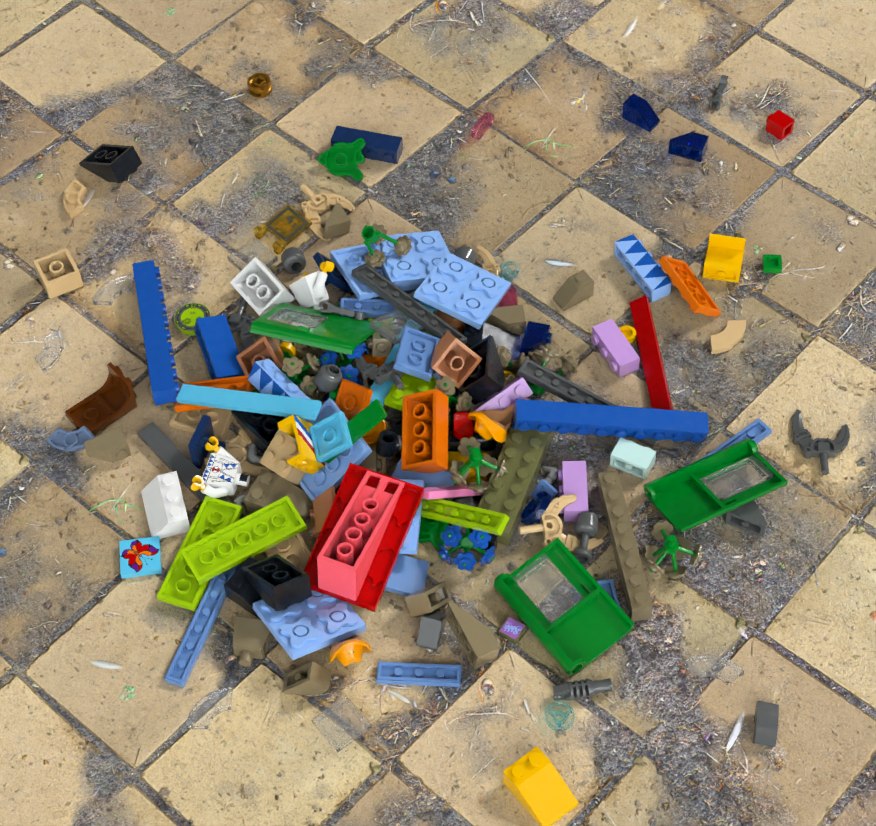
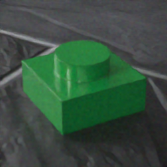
(772, 263)

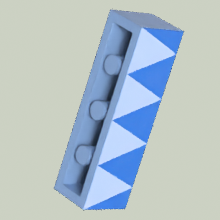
(642, 268)
(271, 380)

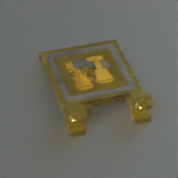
(285, 226)

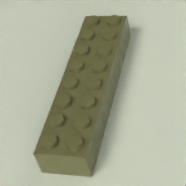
(509, 494)

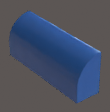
(218, 347)

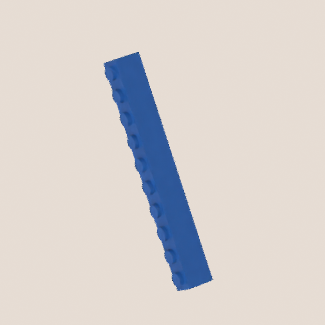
(155, 332)
(610, 420)

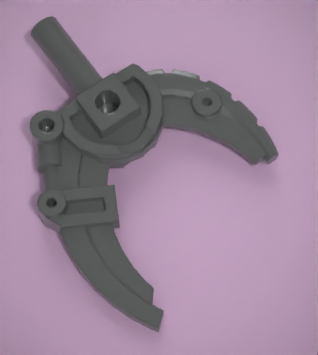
(242, 323)
(380, 374)
(819, 447)

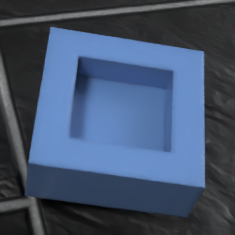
(544, 485)

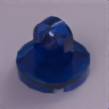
(536, 508)

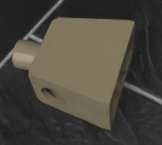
(250, 639)

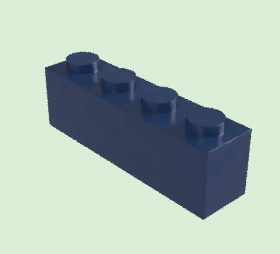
(377, 147)

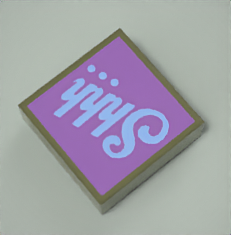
(512, 630)

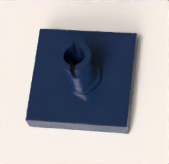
(333, 277)
(199, 439)

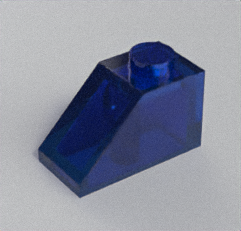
(640, 113)
(689, 146)
(535, 336)

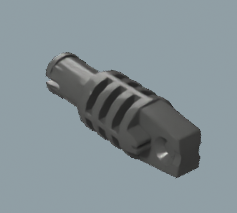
(581, 689)

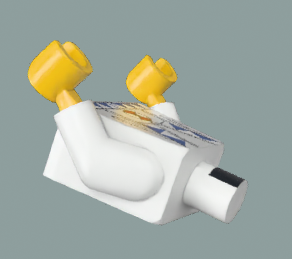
(311, 287)
(221, 473)

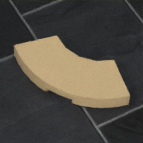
(72, 198)
(728, 337)

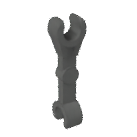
(719, 92)
(343, 311)

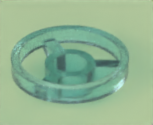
(512, 273)
(561, 713)

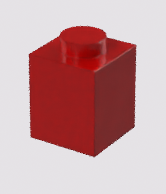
(779, 125)

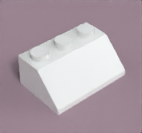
(261, 287)
(165, 506)

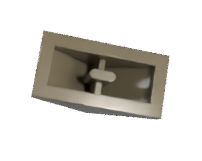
(337, 223)

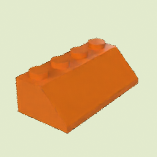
(425, 432)

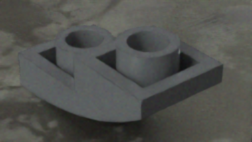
(766, 723)

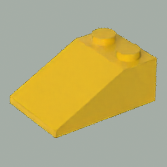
(539, 787)

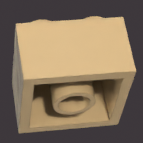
(58, 273)
(278, 452)

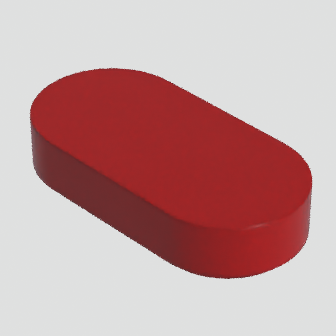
(462, 425)

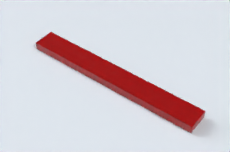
(650, 354)

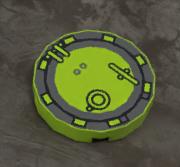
(186, 317)

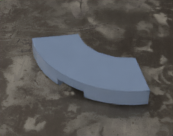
(70, 441)

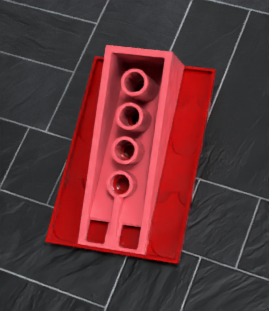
(362, 536)

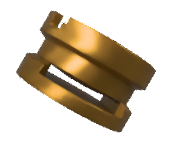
(259, 85)

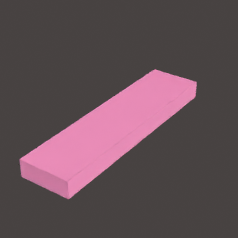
(448, 492)

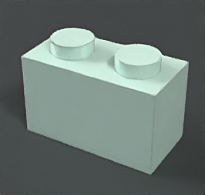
(632, 458)

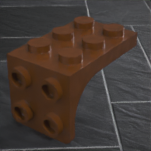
(106, 404)

